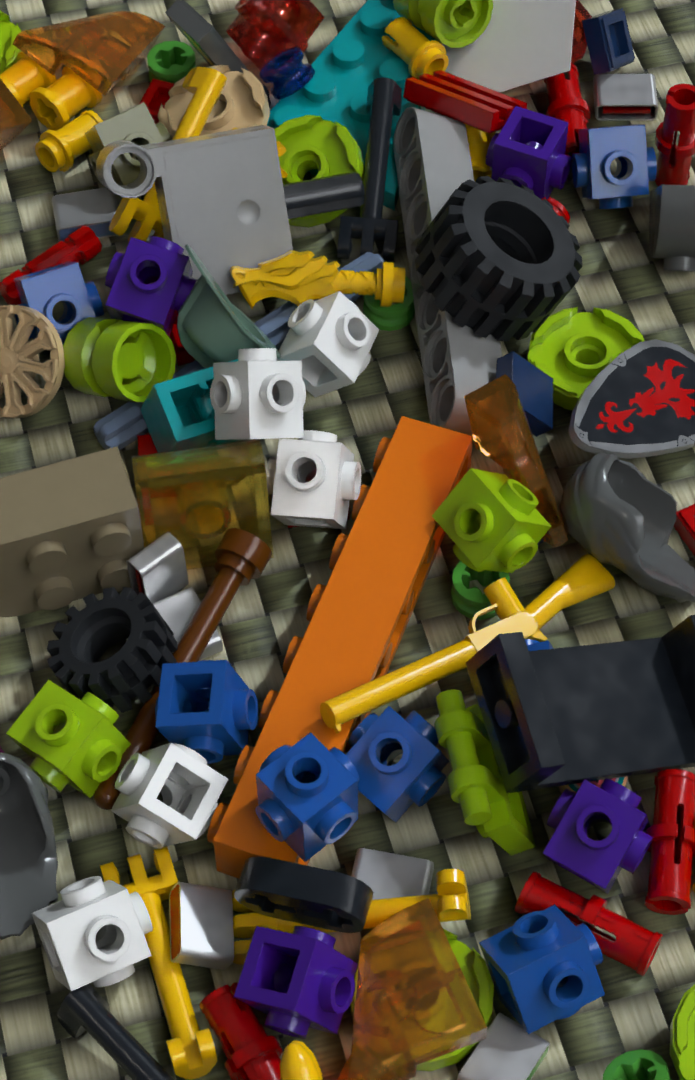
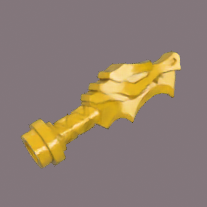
(300, 278)

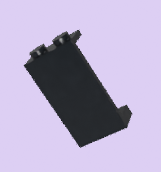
(587, 708)

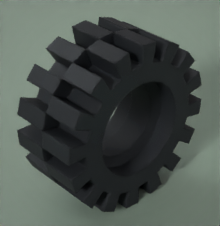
(96, 630)

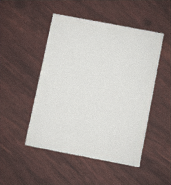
(519, 45)

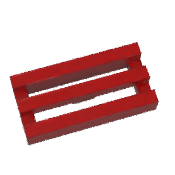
(461, 100)

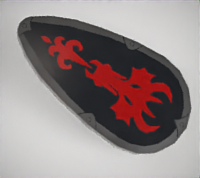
(639, 404)

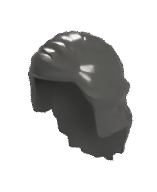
(627, 525)
(26, 847)

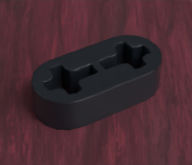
(304, 894)

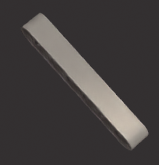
(430, 165)

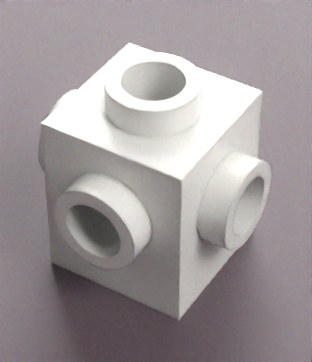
(330, 341)
(258, 397)
(313, 481)
(187, 789)
(94, 933)

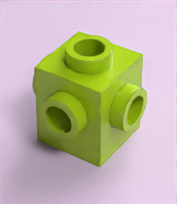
(492, 521)
(70, 739)

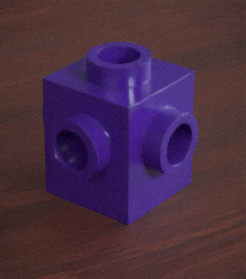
(531, 152)
(142, 264)
(598, 860)
(297, 980)

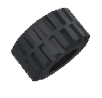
(498, 258)

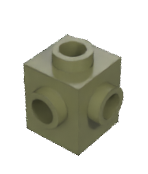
(133, 126)

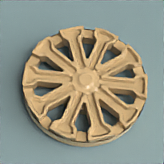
(21, 361)

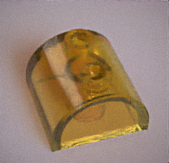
(202, 496)

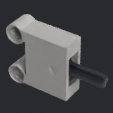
(227, 196)

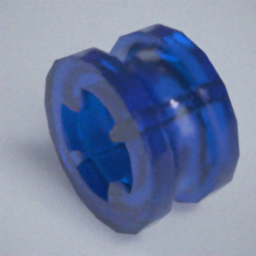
(287, 73)

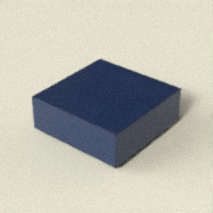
(608, 41)
(534, 390)

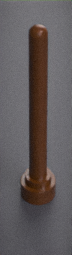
(239, 560)

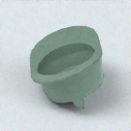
(212, 325)

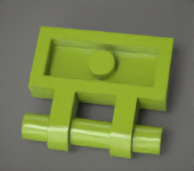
(476, 776)

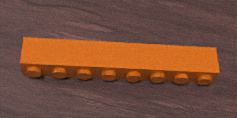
(352, 619)

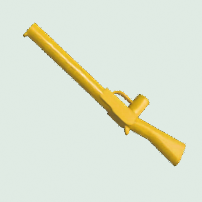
(578, 583)

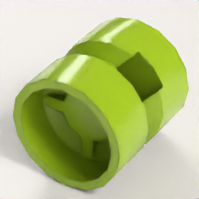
(448, 21)
(117, 358)

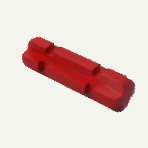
(77, 247)

